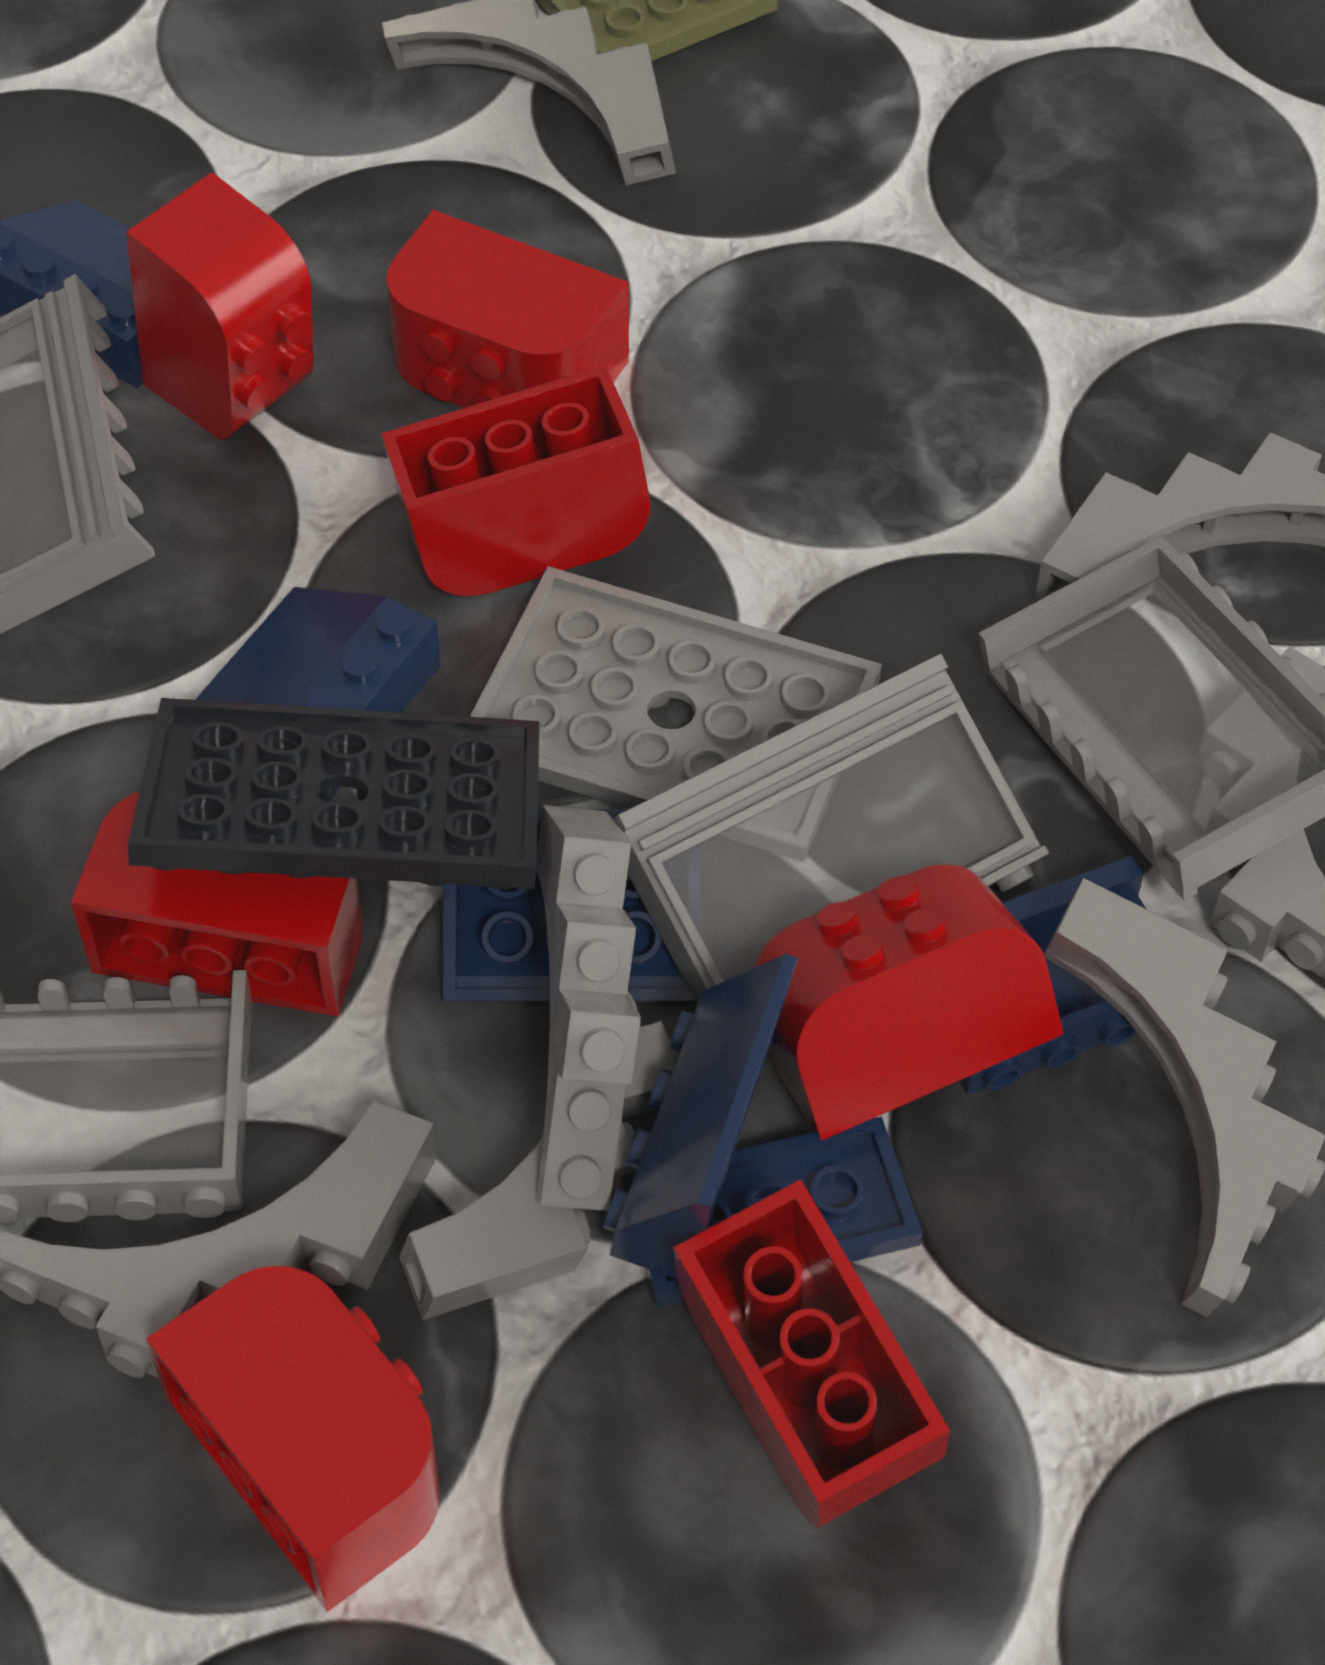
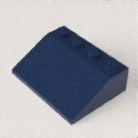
(67, 240)
(333, 654)
(501, 946)
(698, 1116)

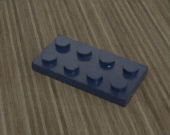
(848, 1177)

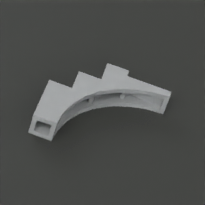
(557, 50)
(1197, 509)
(1279, 891)
(591, 1018)
(1245, 1150)
(331, 1222)
(506, 1235)

